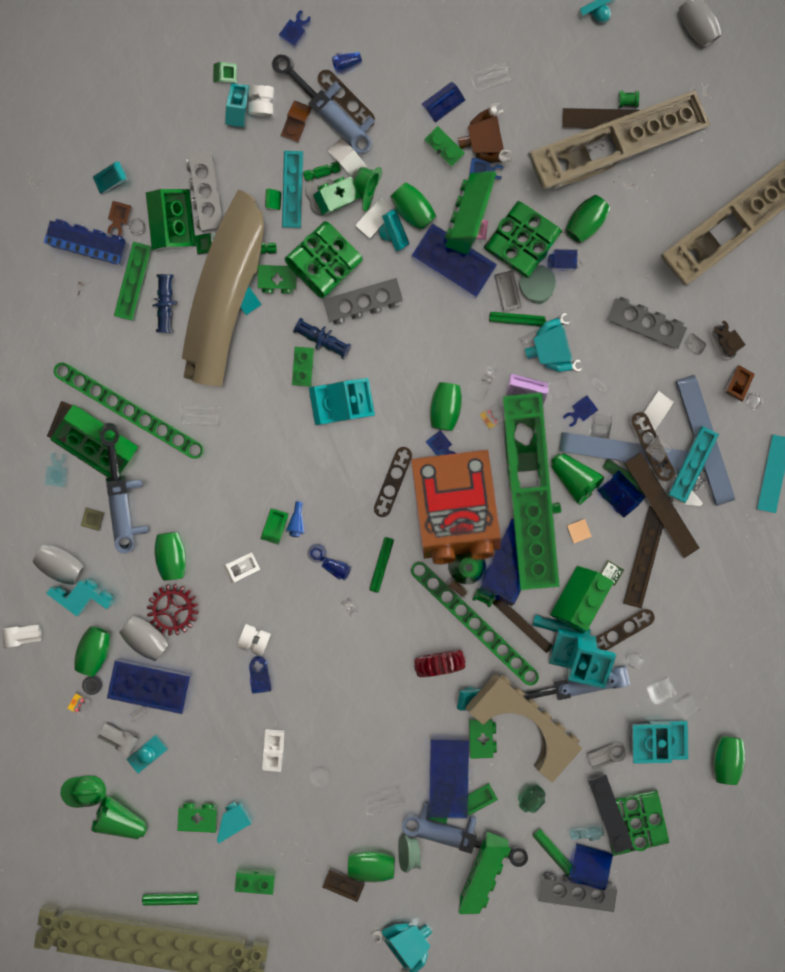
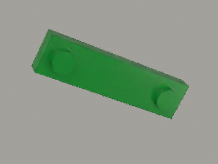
(132, 281)

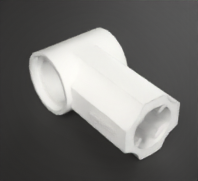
(18, 635)

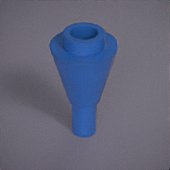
(295, 526)

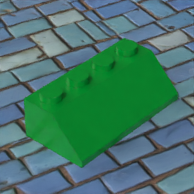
(469, 211)
(84, 441)
(483, 874)

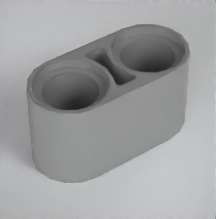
(719, 349)

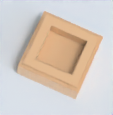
(579, 531)

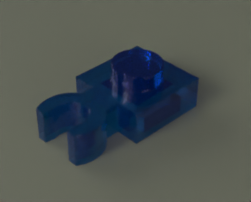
(293, 30)
(582, 409)
(440, 444)

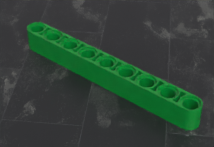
(119, 409)
(481, 629)

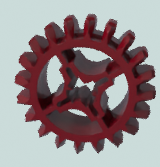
(174, 618)
(439, 663)

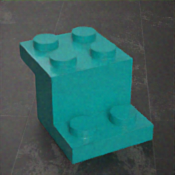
(341, 401)
(81, 596)
(582, 658)
(660, 742)

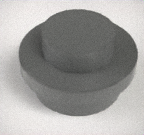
(91, 685)

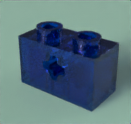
(563, 260)
(621, 494)

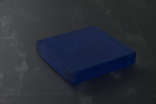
(590, 867)

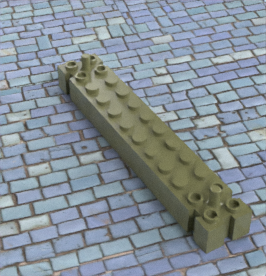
(146, 943)

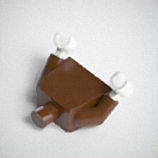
(485, 137)

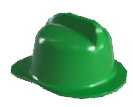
(366, 183)
(83, 791)

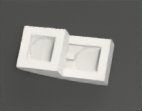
(373, 218)
(656, 410)
(273, 750)

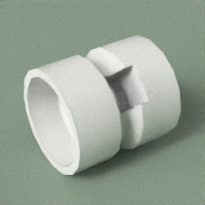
(260, 100)
(247, 637)

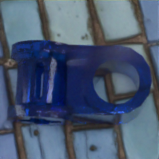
(259, 679)

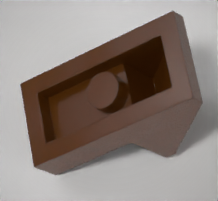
(296, 121)
(739, 383)

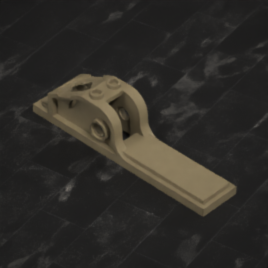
(630, 135)
(750, 208)

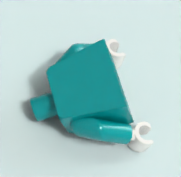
(553, 347)
(407, 944)

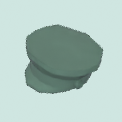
(539, 285)
(408, 853)

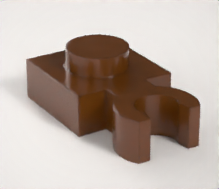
(119, 214)

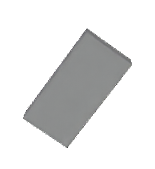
(508, 291)

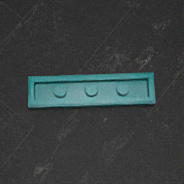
(292, 189)
(693, 464)
(772, 475)

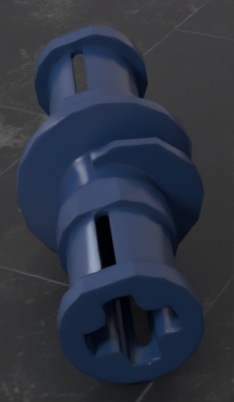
(164, 303)
(321, 338)

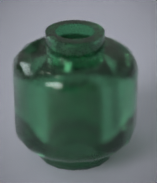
(532, 798)

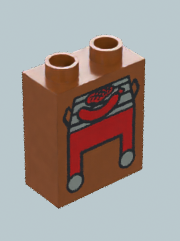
(456, 506)

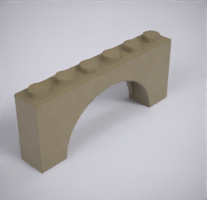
(500, 698)

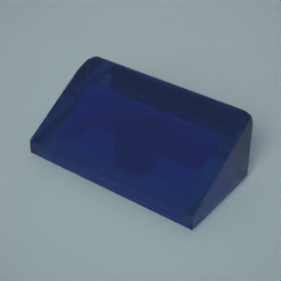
(443, 101)

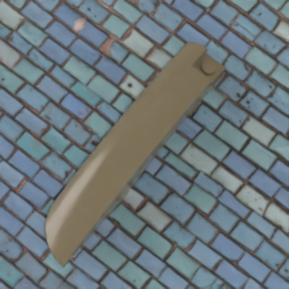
(221, 290)

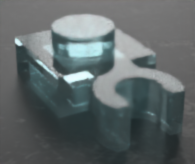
(56, 474)
(592, 833)

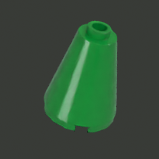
(576, 477)
(462, 576)
(117, 821)

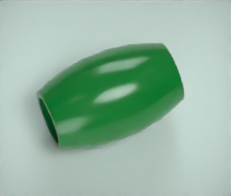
(413, 206)
(587, 218)
(445, 406)
(170, 556)
(92, 651)
(729, 760)
(371, 866)

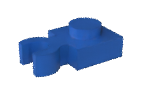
(479, 165)

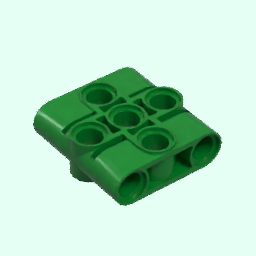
(503, 242)
(306, 258)
(657, 831)

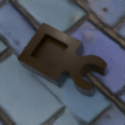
(731, 340)

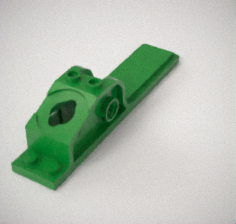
(534, 504)

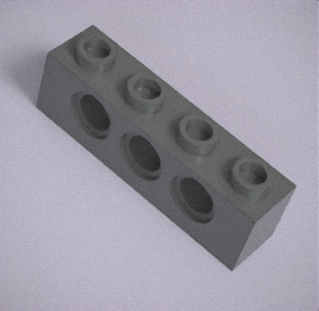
(333, 303)
(617, 317)
(545, 893)

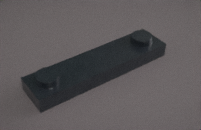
(610, 813)

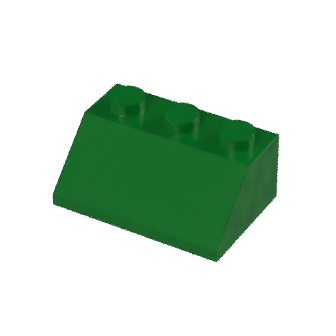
(170, 219)
(581, 598)

